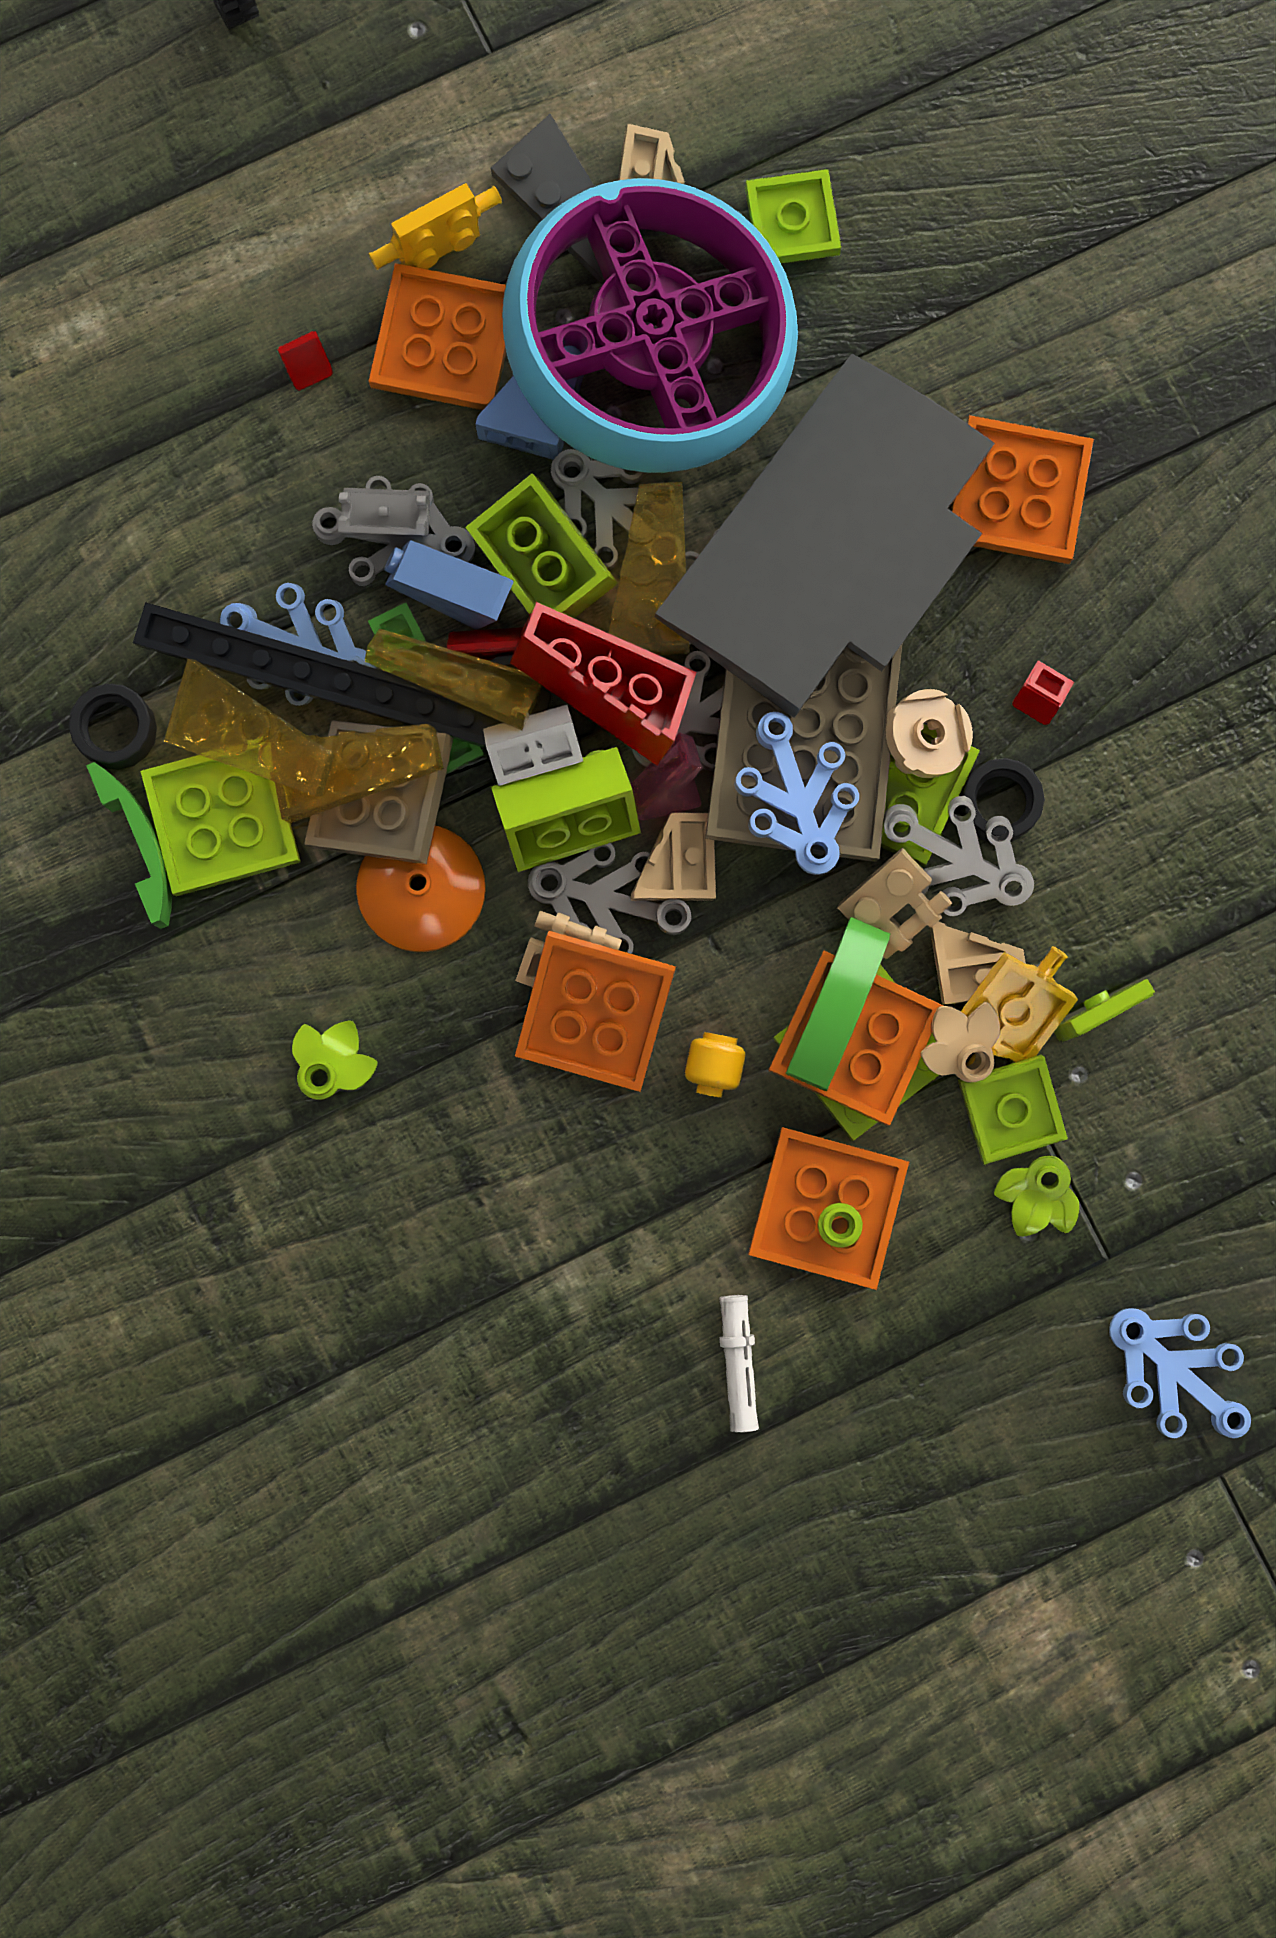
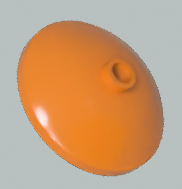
(426, 917)

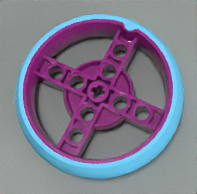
(756, 286)

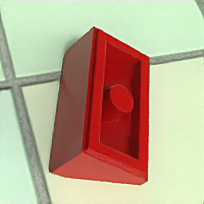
(485, 643)

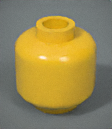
(715, 1064)

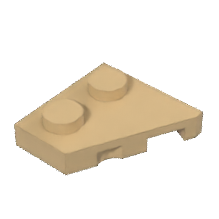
(648, 155)

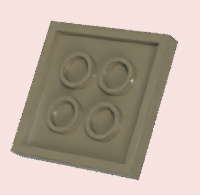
(387, 823)

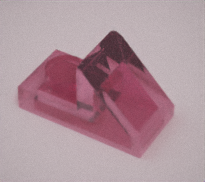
(670, 784)

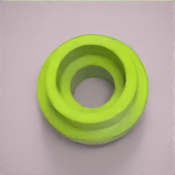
(853, 1220)

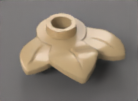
(958, 1038)

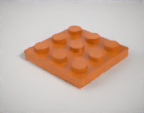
(440, 338)
(1027, 490)
(594, 1011)
(880, 1050)
(805, 1180)

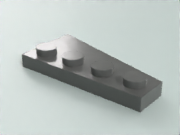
(543, 175)

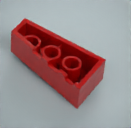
(606, 679)

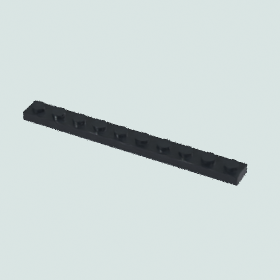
(306, 672)

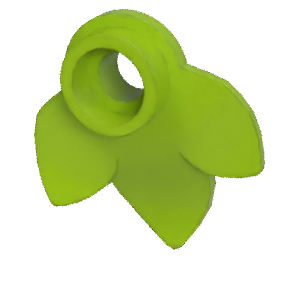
(336, 1055)
(1039, 1203)

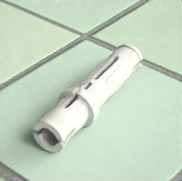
(739, 1368)

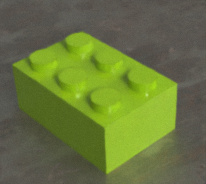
(541, 550)
(567, 809)

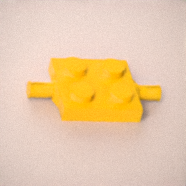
(436, 228)
(1025, 1002)

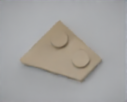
(679, 862)
(964, 961)

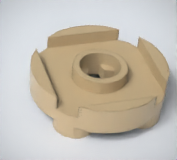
(906, 742)

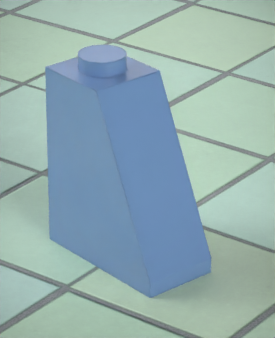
(514, 424)
(448, 584)

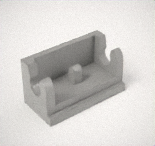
(384, 511)
(542, 746)

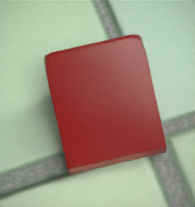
(305, 361)
(1042, 693)

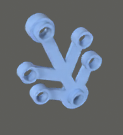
(306, 631)
(797, 799)
(1173, 1369)

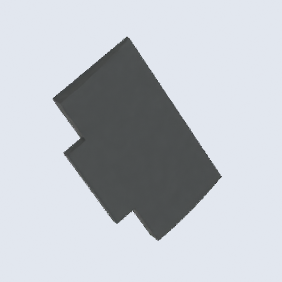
(834, 539)

